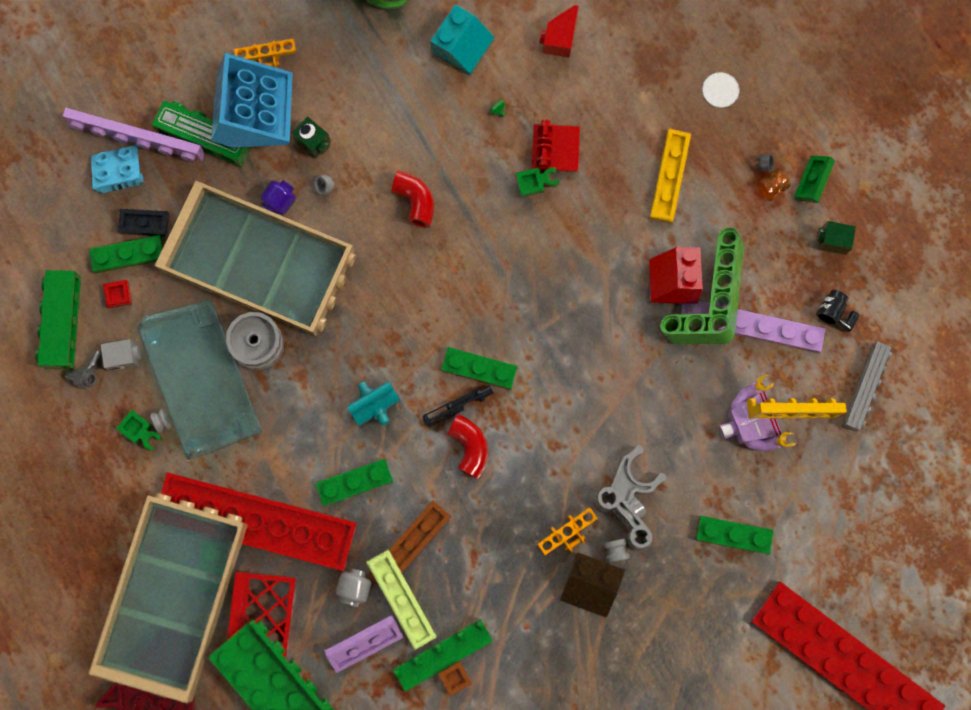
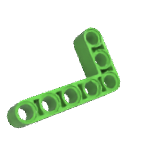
(719, 296)

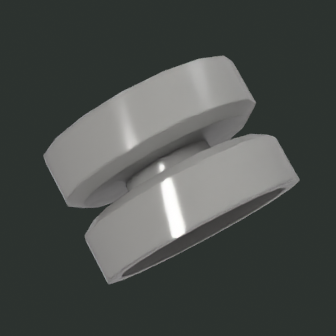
(251, 327)

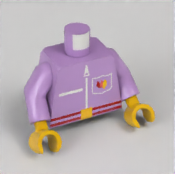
(754, 433)

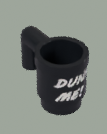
(833, 309)

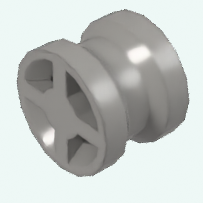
(616, 550)

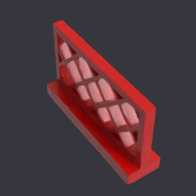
(240, 598)

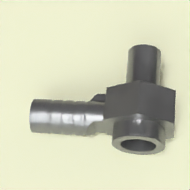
(85, 376)

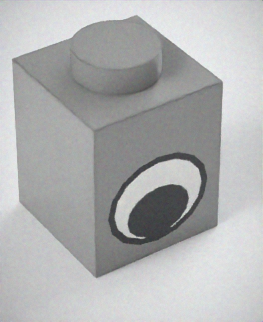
(120, 355)

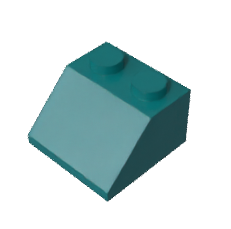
(461, 40)

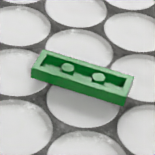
(126, 254)
(479, 368)
(354, 482)
(734, 535)

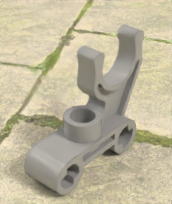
(624, 503)

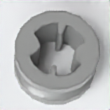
(160, 421)

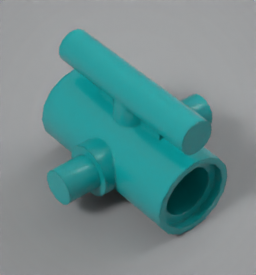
(373, 403)

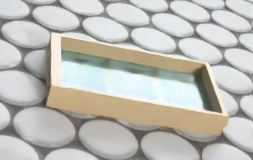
(256, 258)
(169, 598)

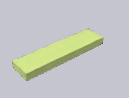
(401, 599)

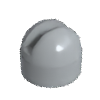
(322, 180)

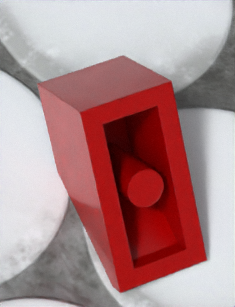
(559, 33)

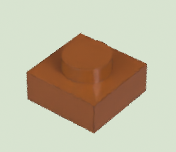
(455, 678)

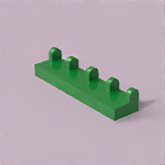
(442, 655)

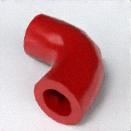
(419, 196)
(474, 446)

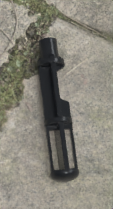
(457, 405)

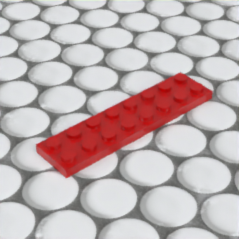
(270, 523)
(838, 654)

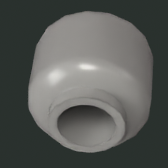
(353, 587)

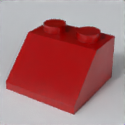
(676, 276)

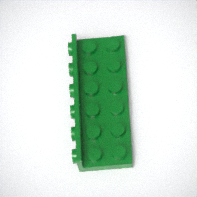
(263, 674)

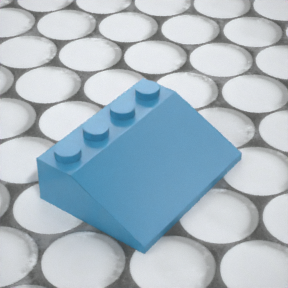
(251, 104)

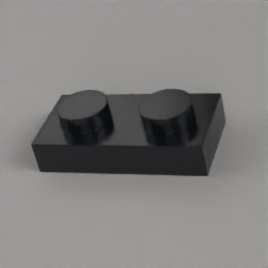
(143, 222)

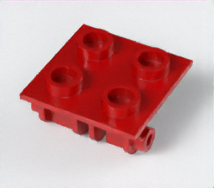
(555, 147)

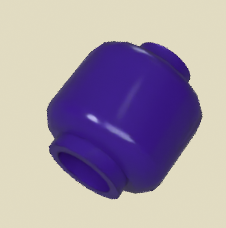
(278, 197)

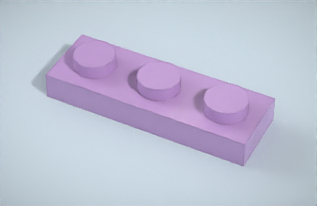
(363, 644)

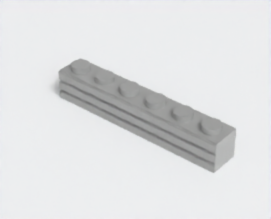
(866, 387)

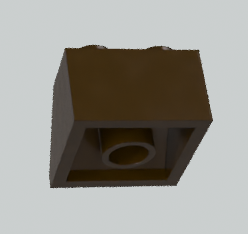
(592, 584)

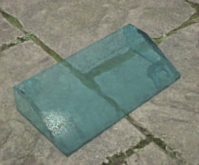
(198, 379)

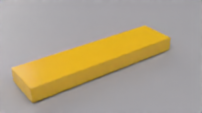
(670, 176)

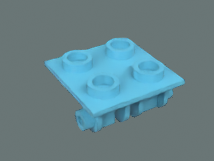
(116, 168)

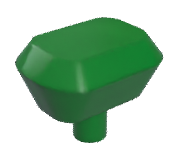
(498, 108)

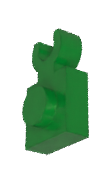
(532, 182)
(137, 428)

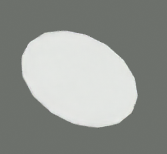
(720, 89)

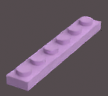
(142, 138)
(768, 328)

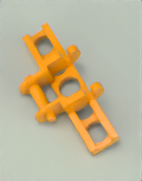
(275, 54)
(575, 530)

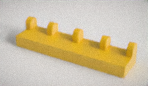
(795, 410)

